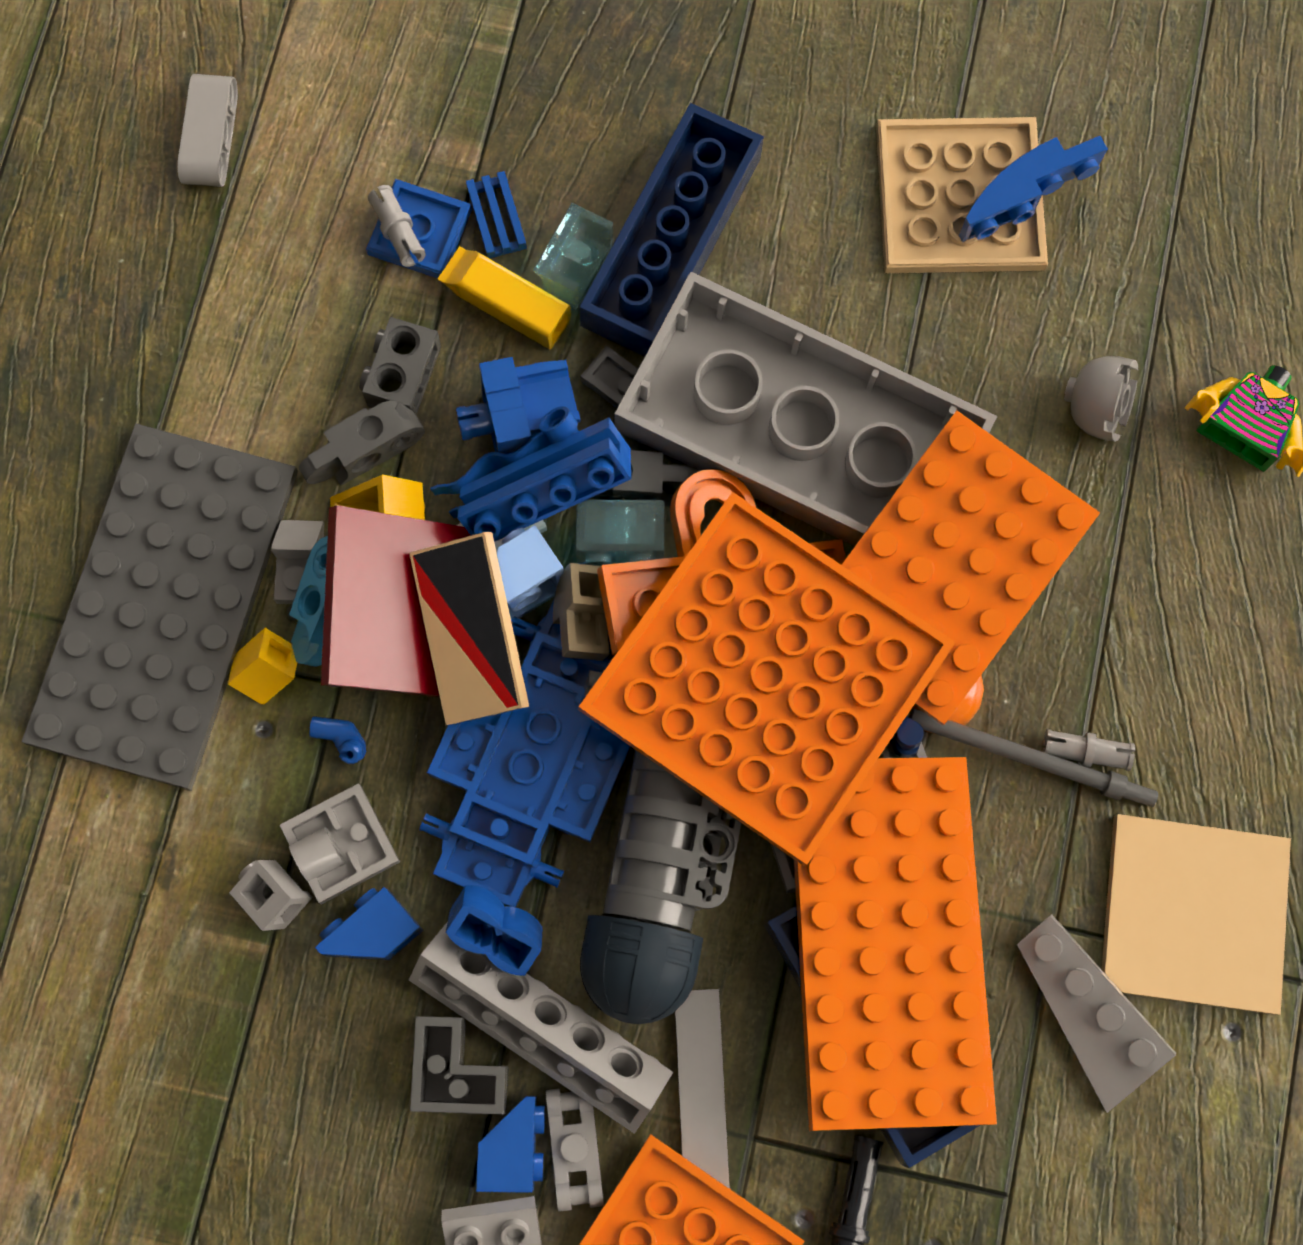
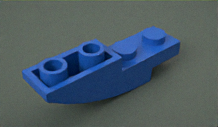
(1020, 185)

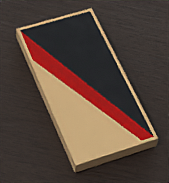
(469, 628)

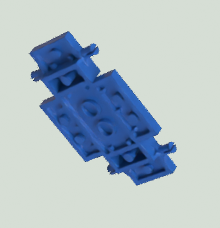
(525, 774)

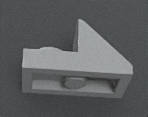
(292, 548)

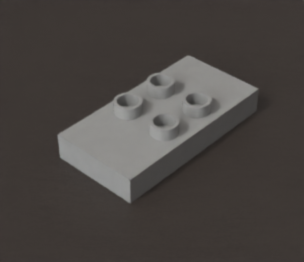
(783, 409)

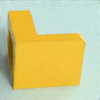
(263, 666)

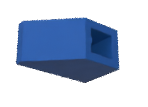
(374, 931)
(508, 1151)

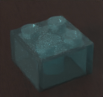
(619, 531)

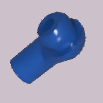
(344, 736)

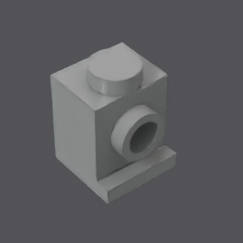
(256, 897)

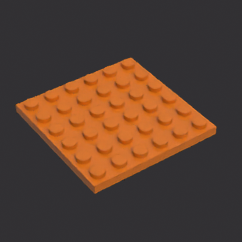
(767, 678)

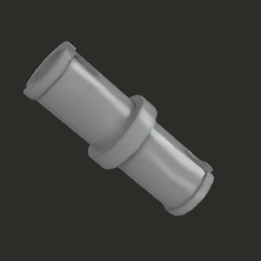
(396, 225)
(1089, 749)

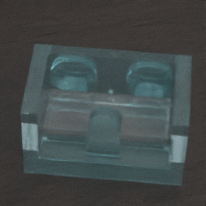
(574, 254)

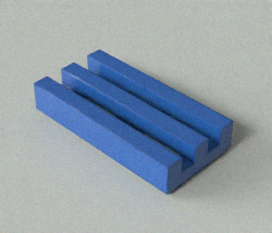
(487, 185)

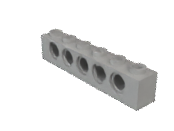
(544, 1030)

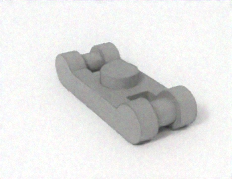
(574, 1150)

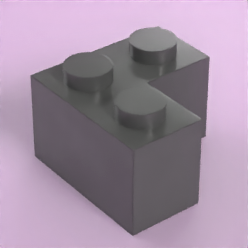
(443, 1080)

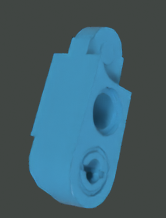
(309, 608)

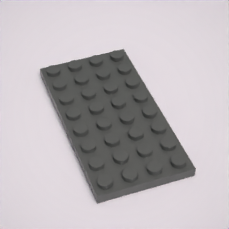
(161, 607)

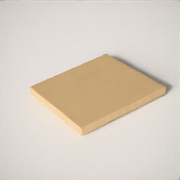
(930, 182)
(1196, 914)

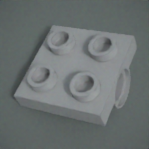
(339, 844)
(493, 1223)

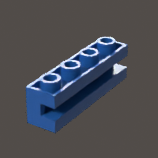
(546, 481)

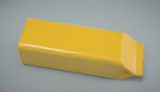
(506, 296)

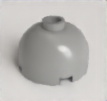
(1102, 396)

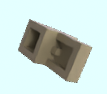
(581, 613)

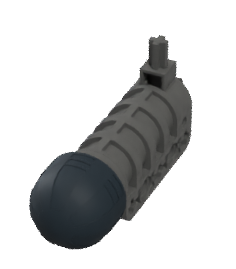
(640, 954)

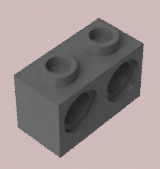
(410, 369)

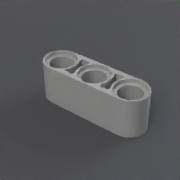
(207, 130)

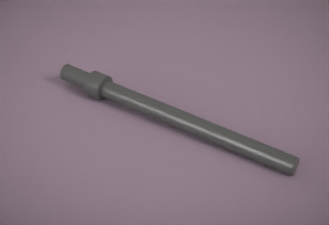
(1110, 783)

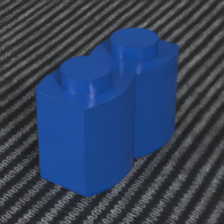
(502, 932)

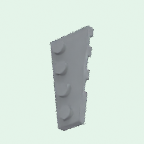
(1098, 1020)

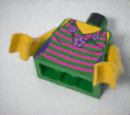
(1253, 419)

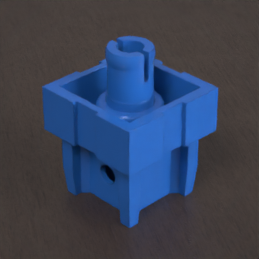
(516, 401)

